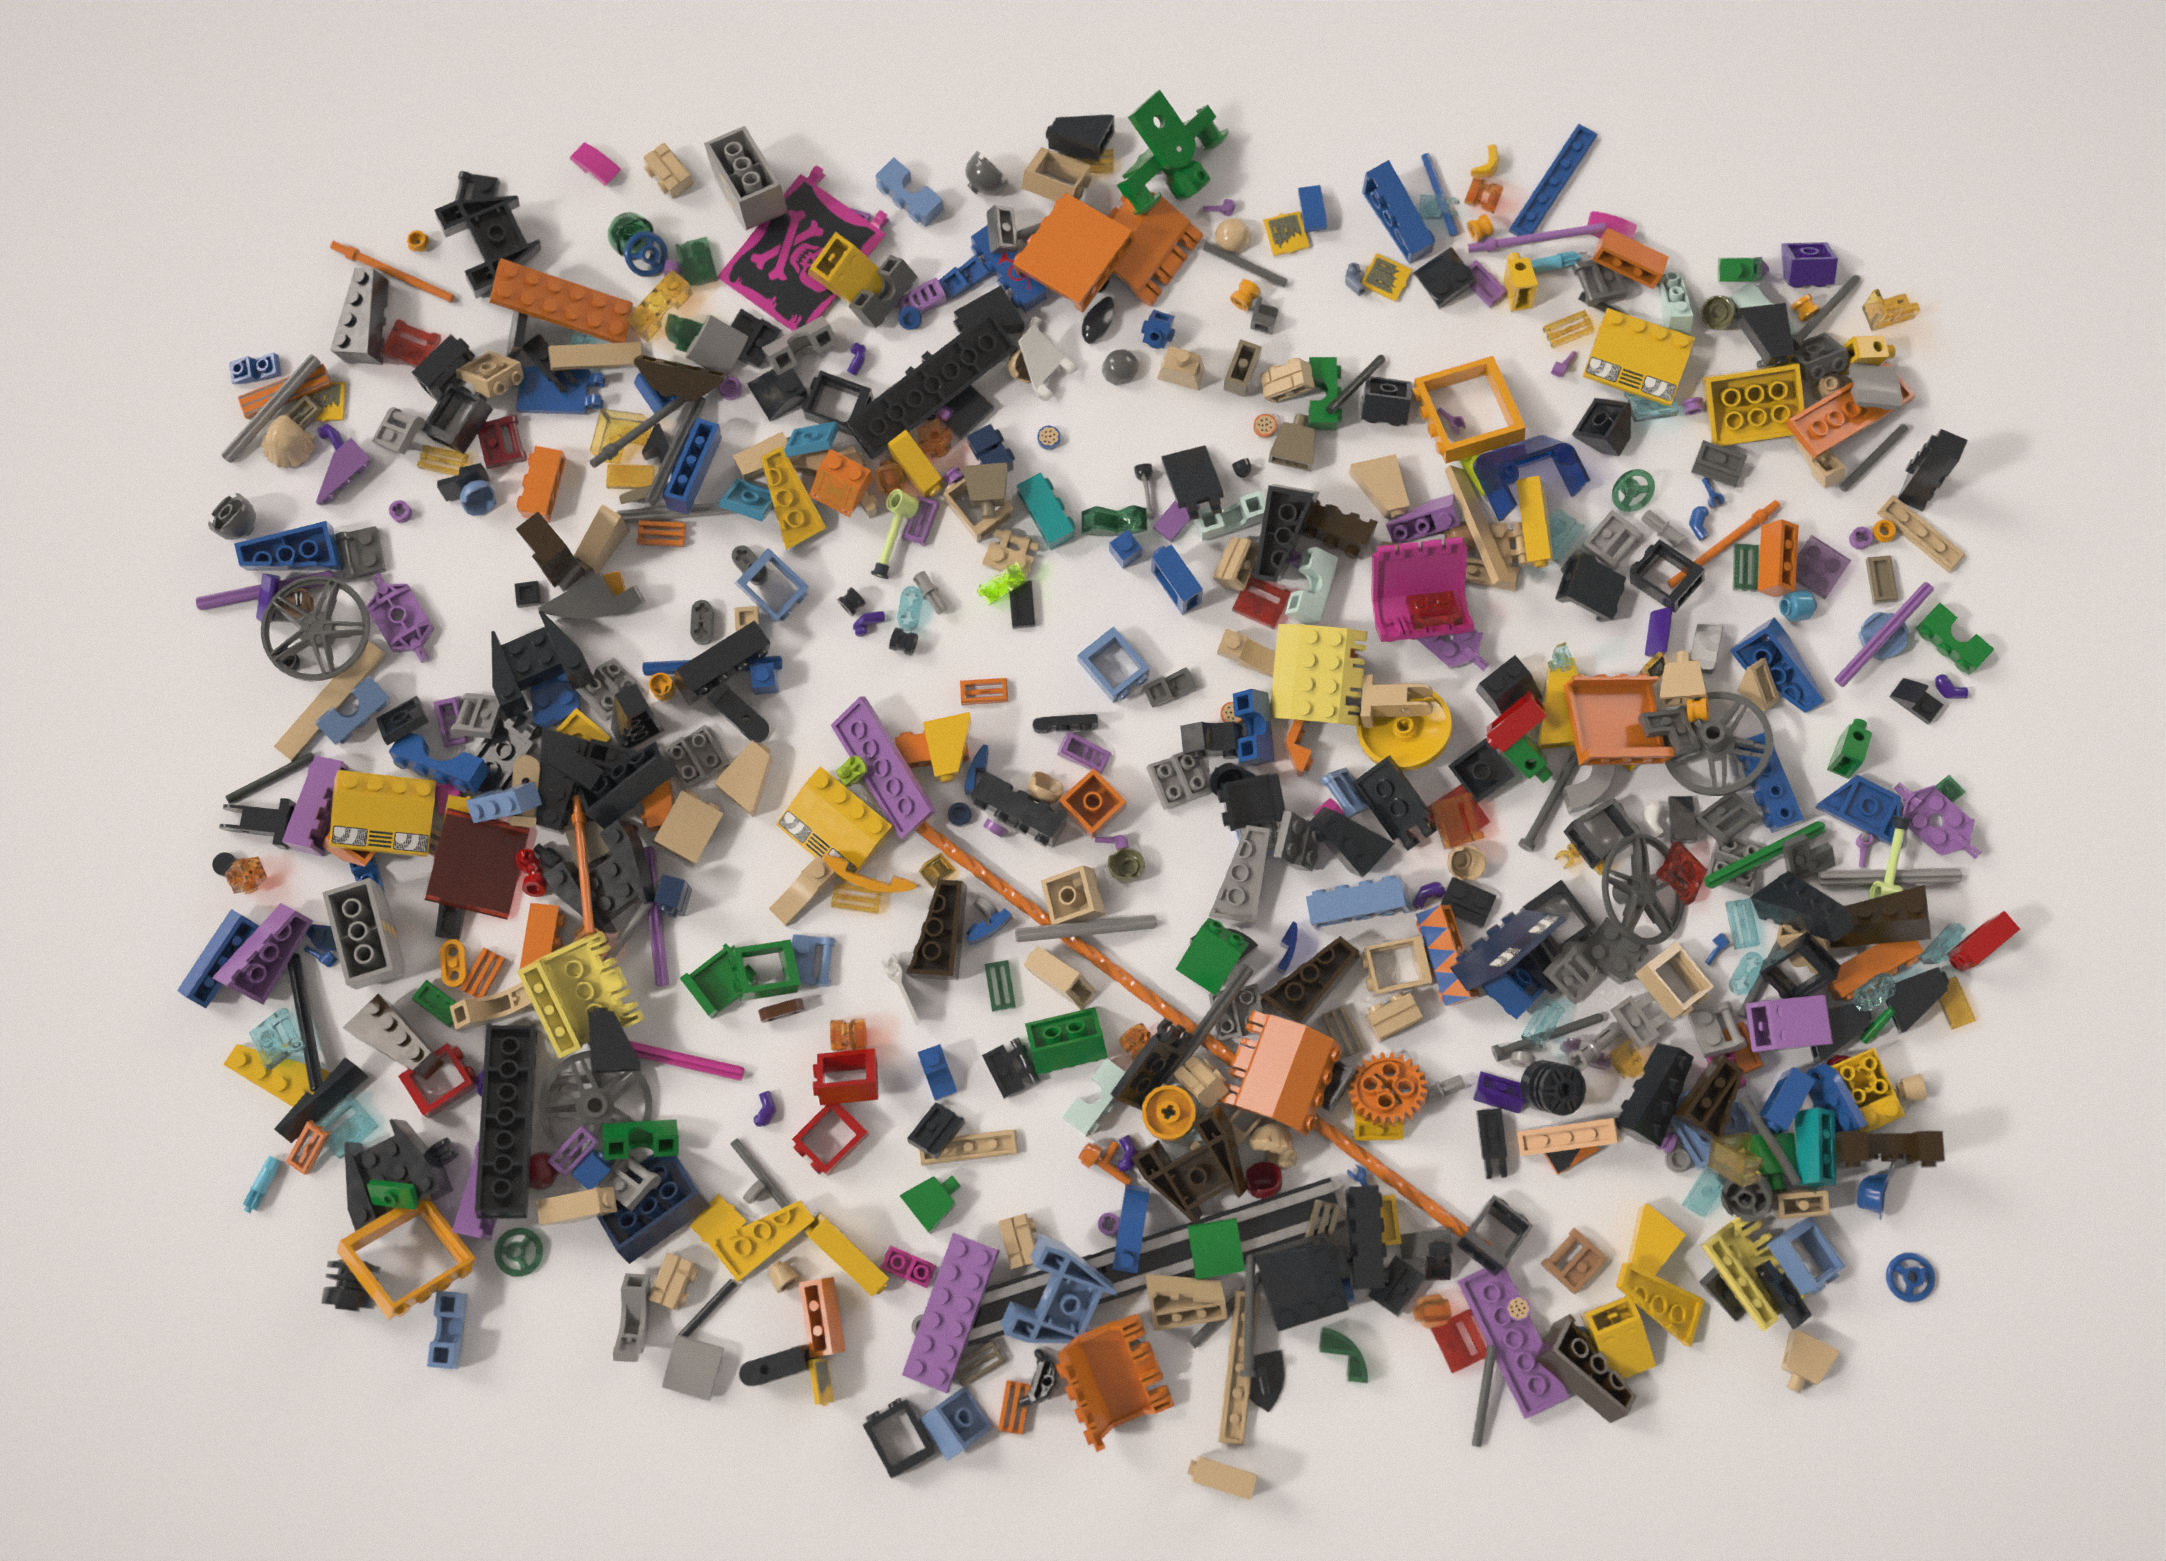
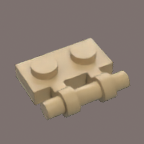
(1503, 537)
(1000, 556)

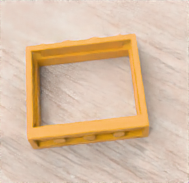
(1481, 443)
(388, 1222)

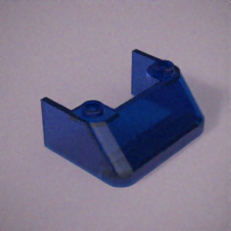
(1500, 469)

